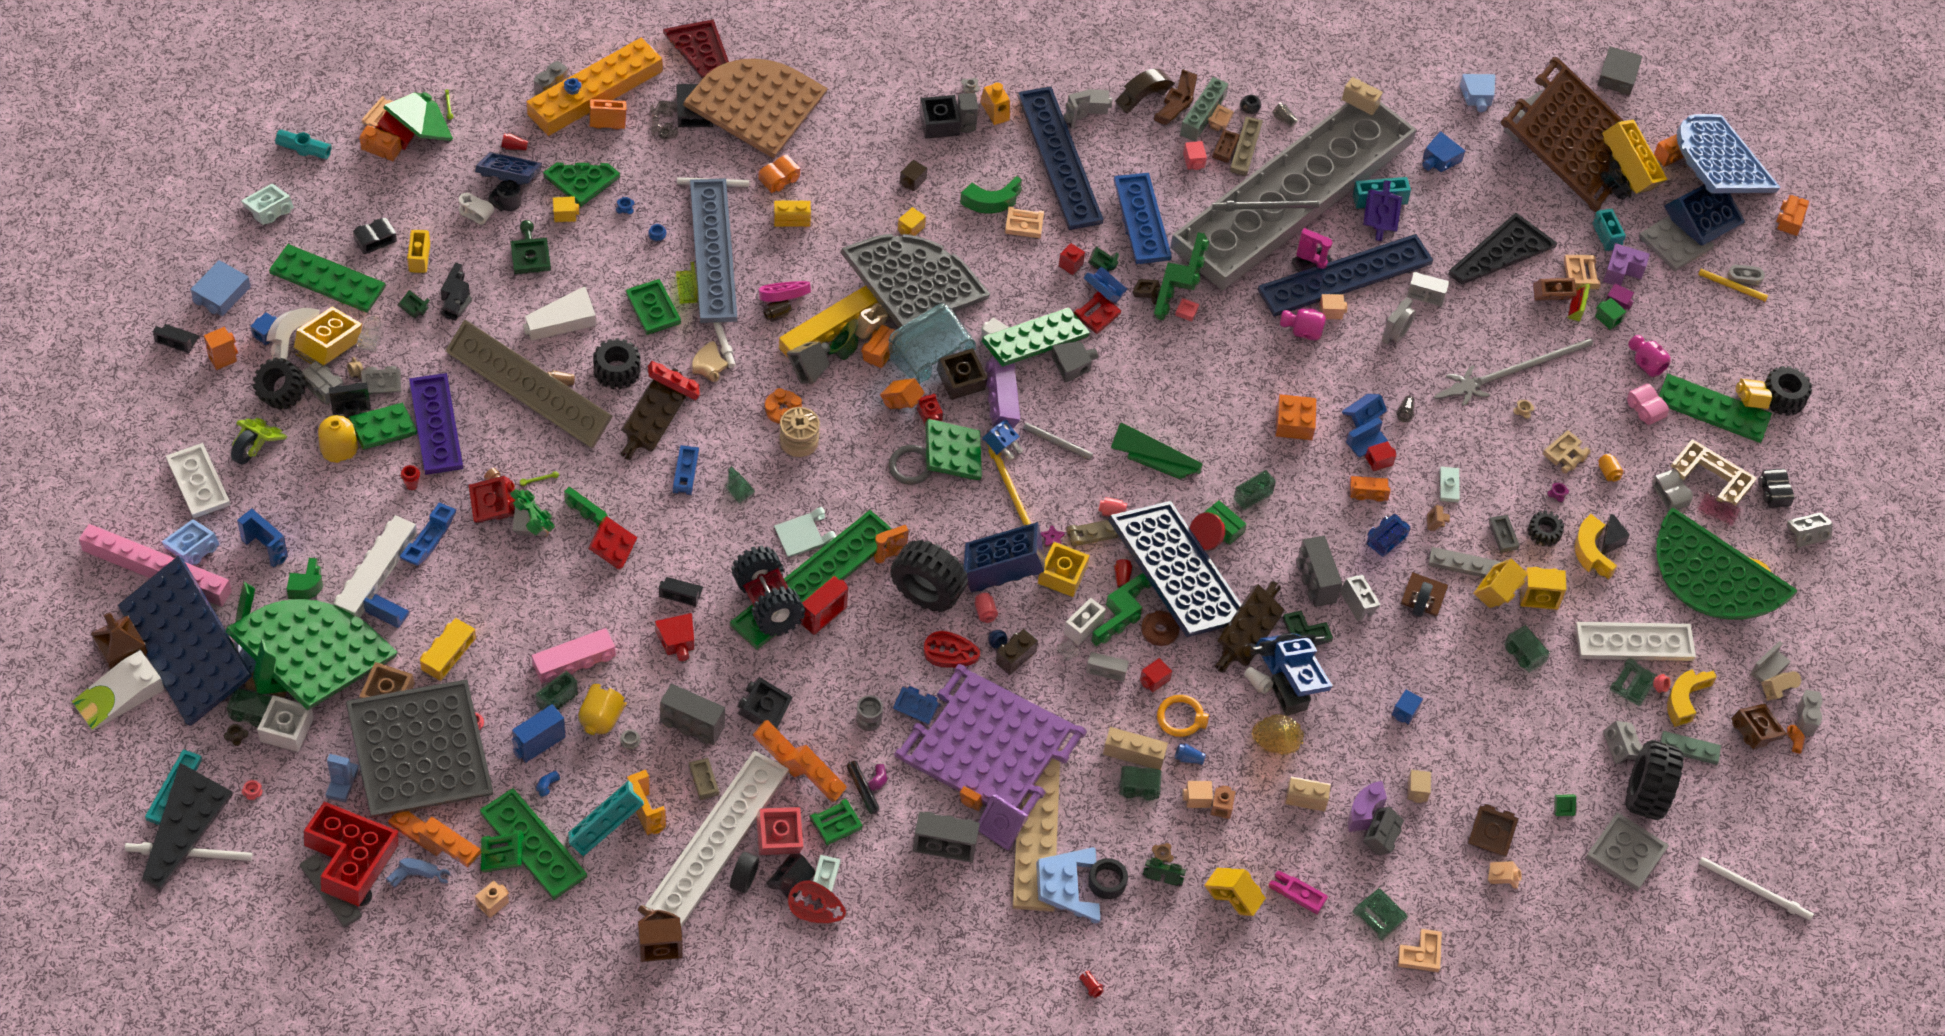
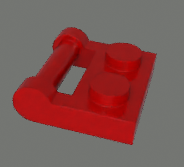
(1100, 317)

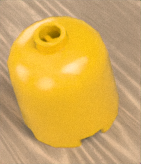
(337, 439)
(600, 710)

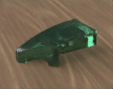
(738, 485)

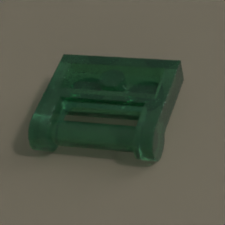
(1638, 687)
(1384, 909)

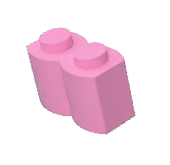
(1647, 404)

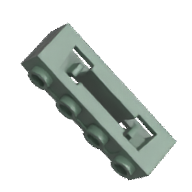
(1203, 109)

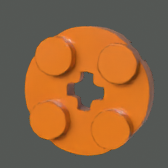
(778, 398)

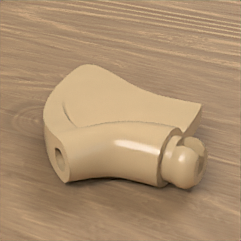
(709, 362)

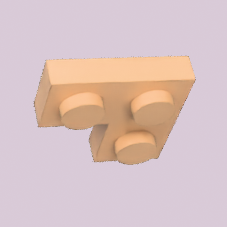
(1424, 957)

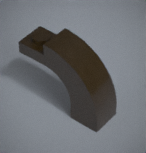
(1143, 85)

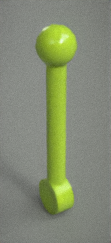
(449, 116)
(523, 482)

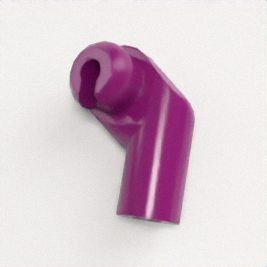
(880, 778)

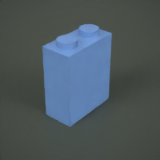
(220, 288)

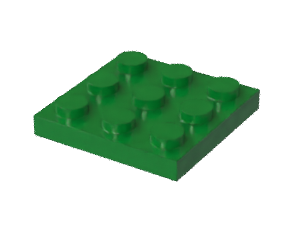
(953, 449)

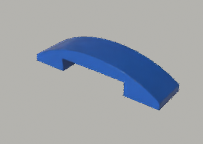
(430, 536)

